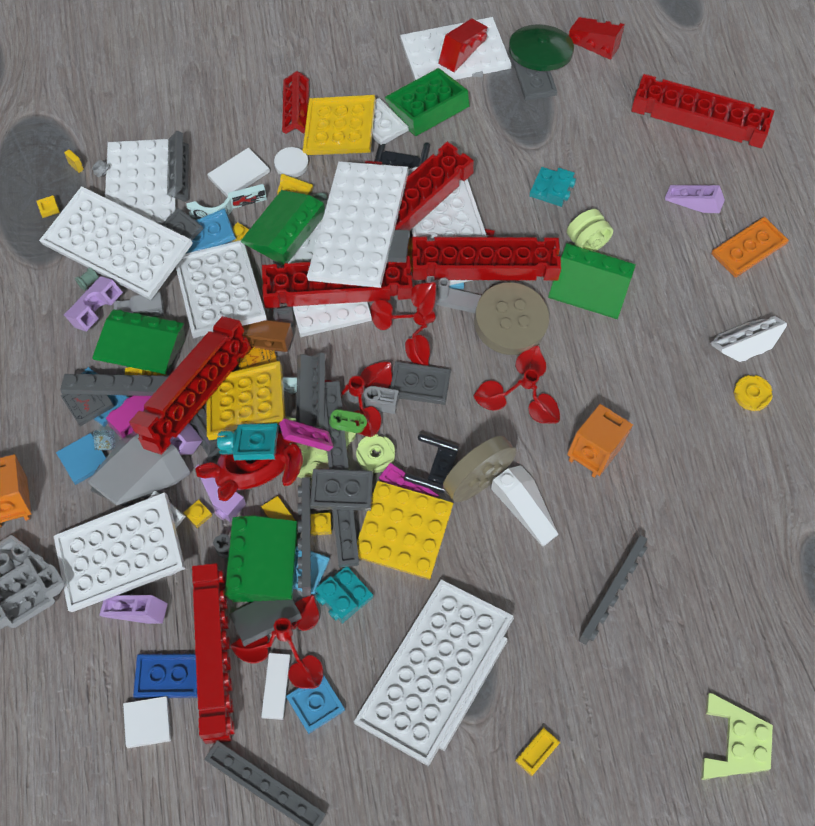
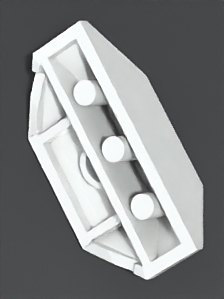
(750, 338)

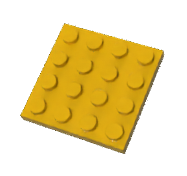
(339, 125)
(247, 398)
(403, 530)

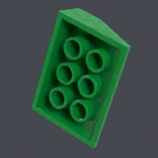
(428, 101)
(284, 225)
(592, 281)
(139, 341)
(261, 559)

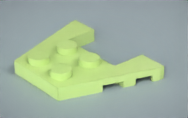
(316, 458)
(747, 741)

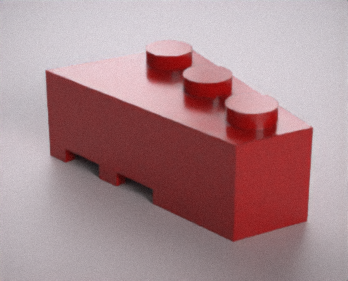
(597, 36)
(461, 43)

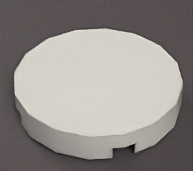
(291, 162)

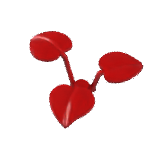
(423, 298)
(533, 366)
(373, 375)
(309, 670)

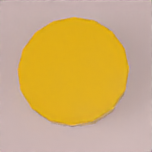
(753, 393)

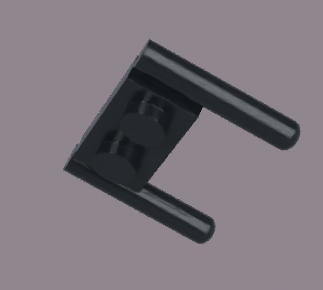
(400, 159)
(441, 466)

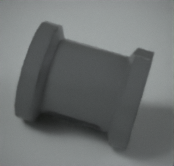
(220, 541)

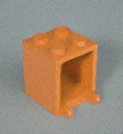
(599, 440)
(13, 490)

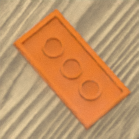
(749, 247)

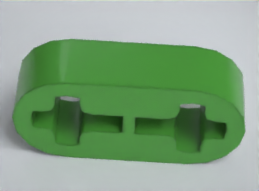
(347, 421)

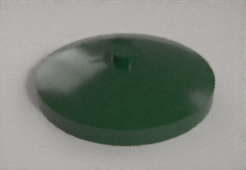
(541, 47)

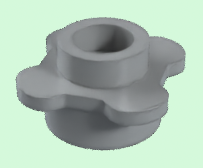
(100, 168)

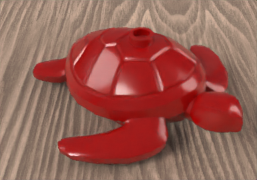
(247, 474)

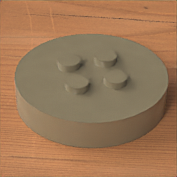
(511, 318)
(479, 468)

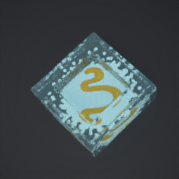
(103, 440)

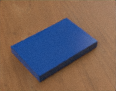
(165, 676)

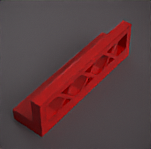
(299, 101)

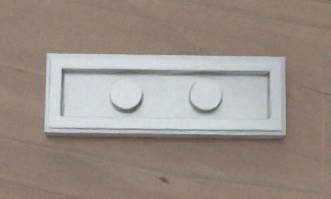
(276, 686)

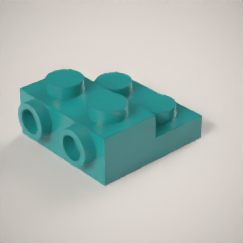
(553, 186)
(343, 594)

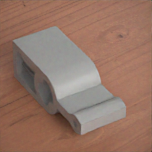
(142, 305)
(384, 399)

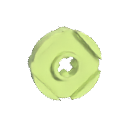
(376, 443)

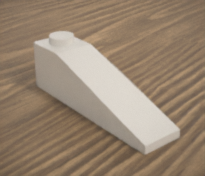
(524, 500)

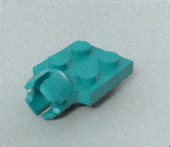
(249, 441)

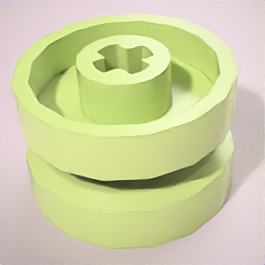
(590, 230)

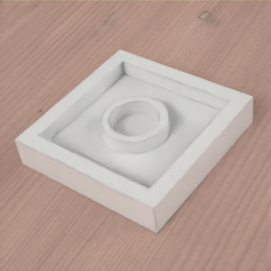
(147, 722)

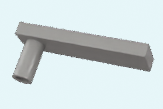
(455, 298)

